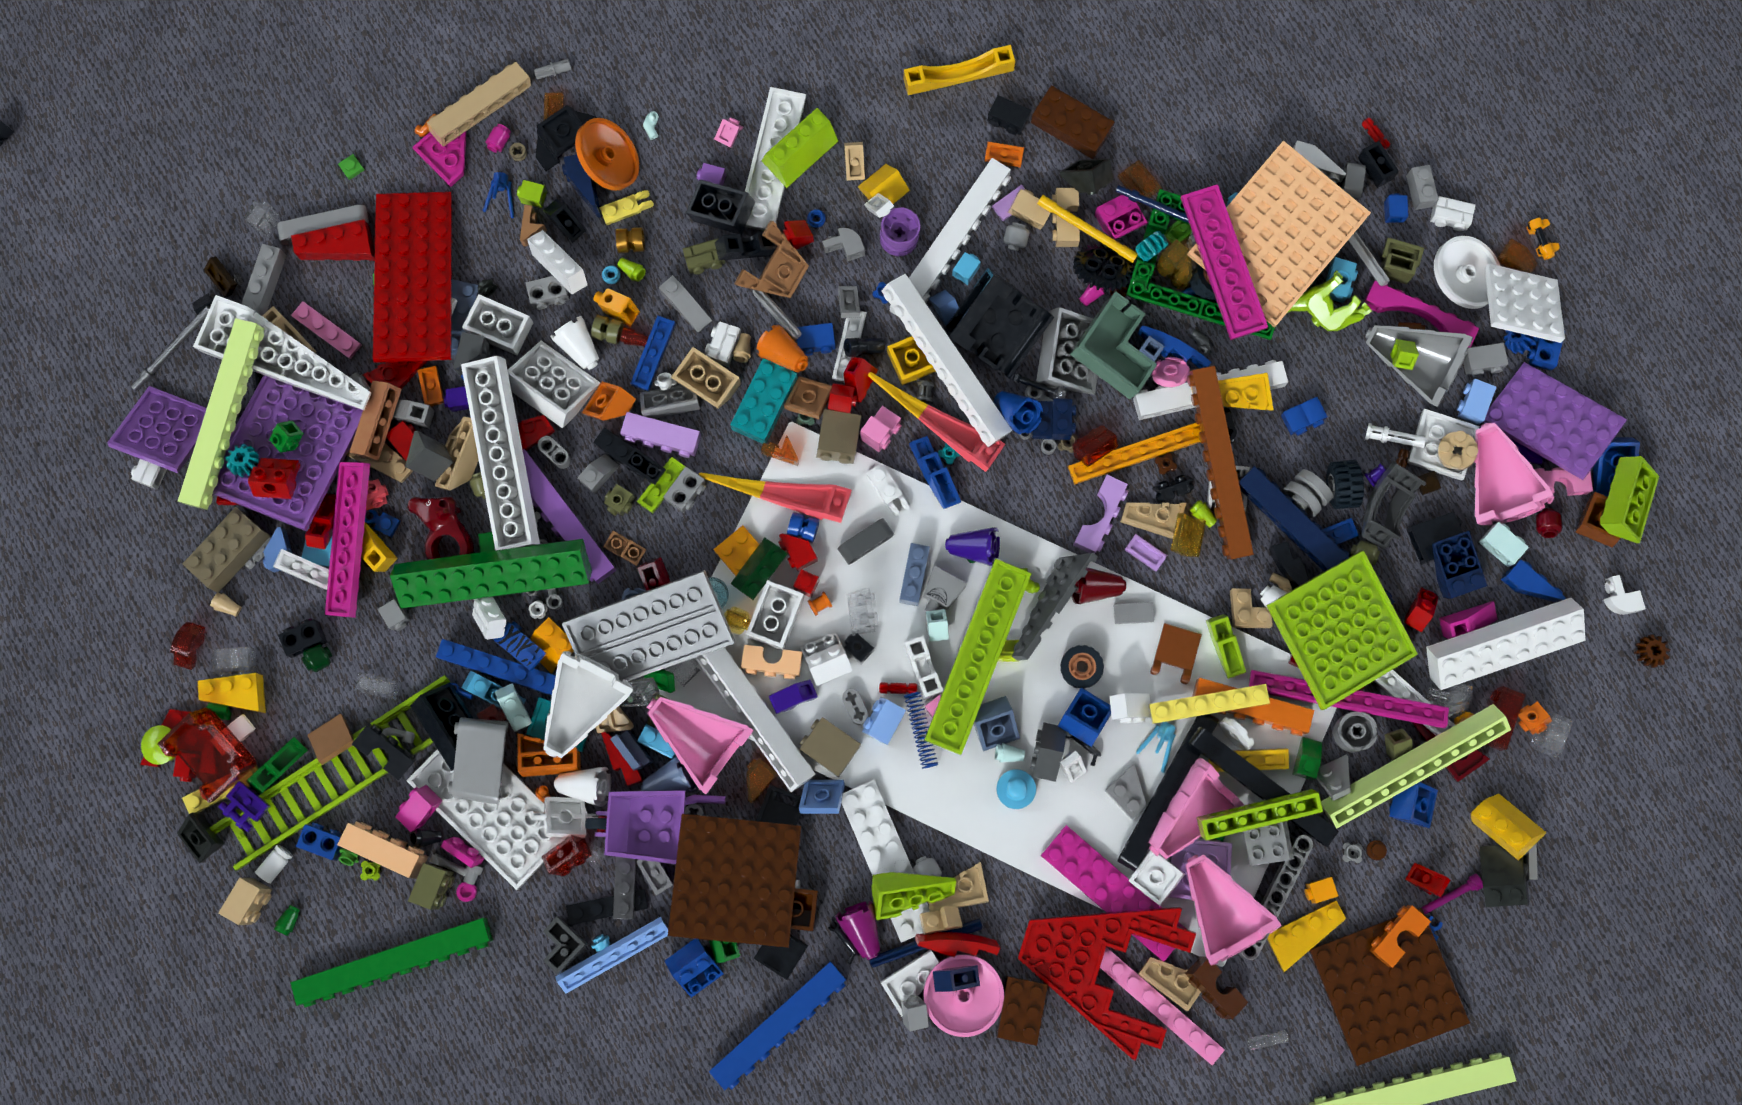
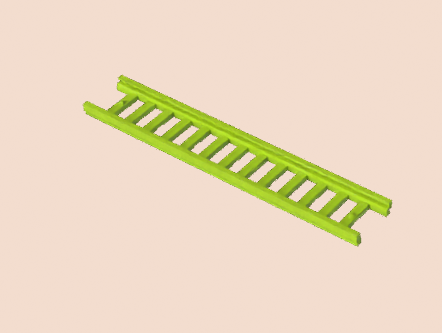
(299, 776)

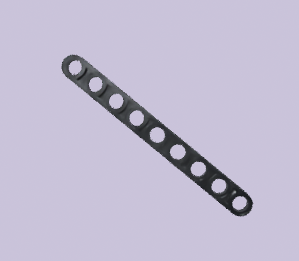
(1184, 759)
(1257, 782)

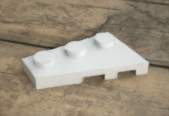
(910, 979)

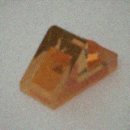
(785, 454)

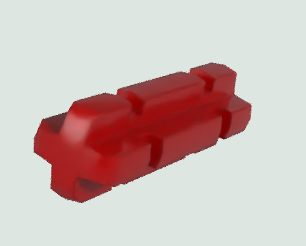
(1375, 132)
(897, 688)

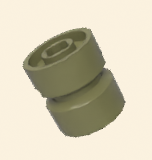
(613, 330)

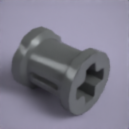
(923, 384)

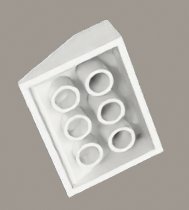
(551, 383)

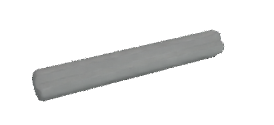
(1368, 259)
(778, 314)

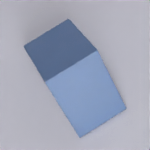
(944, 305)

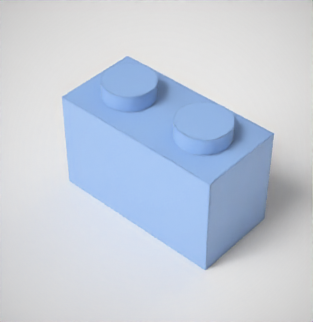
(1476, 401)
(883, 720)

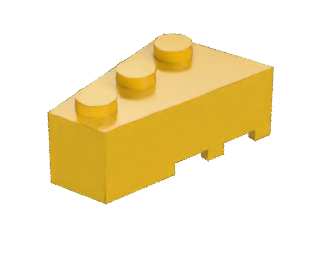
(235, 691)

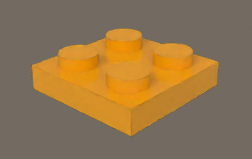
(737, 549)

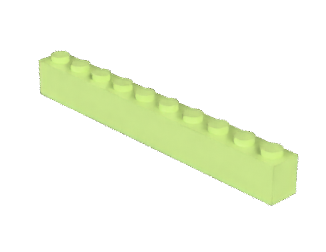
(221, 414)
(1417, 765)
(1430, 1087)

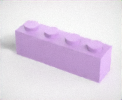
(660, 434)

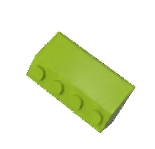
(801, 148)
(1629, 498)

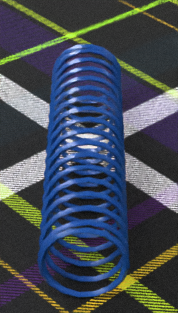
(908, 697)

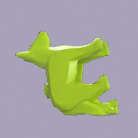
(1320, 306)

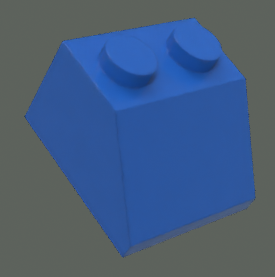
(1414, 805)

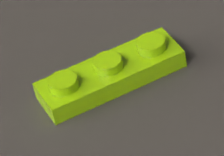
(655, 494)

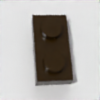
(220, 276)

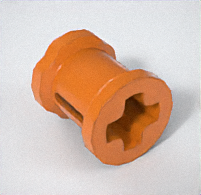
(819, 603)

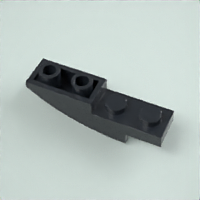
(629, 456)

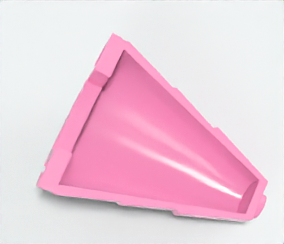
(1505, 480)
(697, 738)
(1197, 796)
(1225, 911)

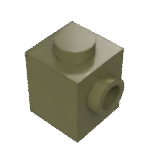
(1397, 743)

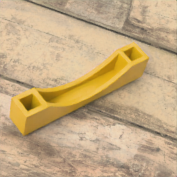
(928, 78)

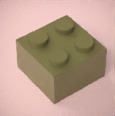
(431, 886)

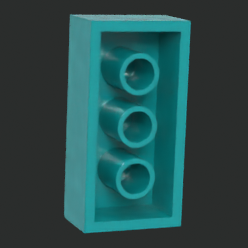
(764, 401)

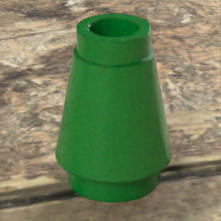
(287, 921)

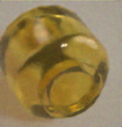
(737, 619)

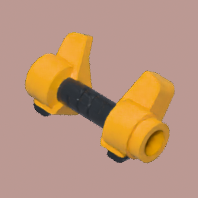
(1545, 249)

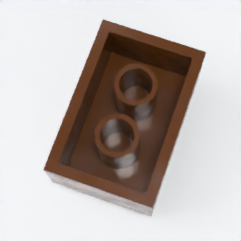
(1021, 1010)

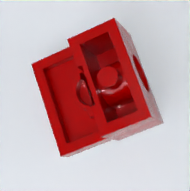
(274, 478)

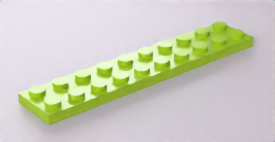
(977, 657)

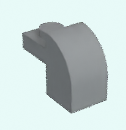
(848, 240)

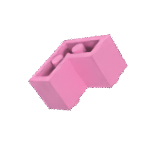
(880, 429)

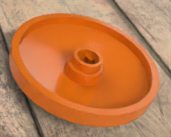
(607, 154)

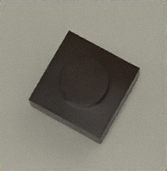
(1432, 483)

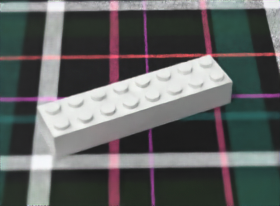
(1506, 643)

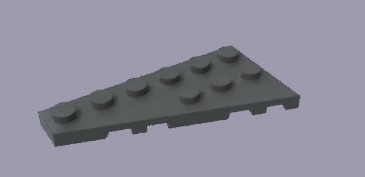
(1057, 592)

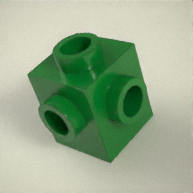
(286, 436)

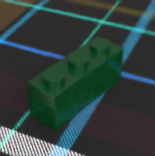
(759, 568)

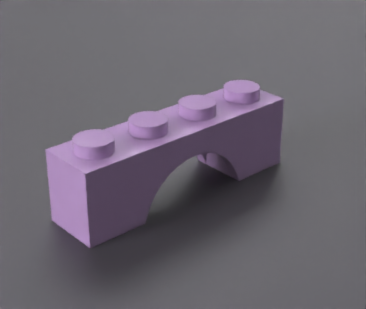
(1110, 493)

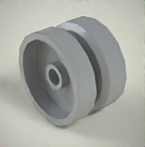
(1308, 492)

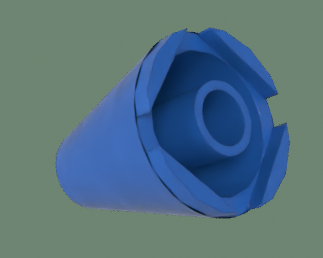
(1019, 411)

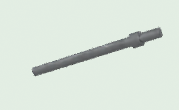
(147, 374)

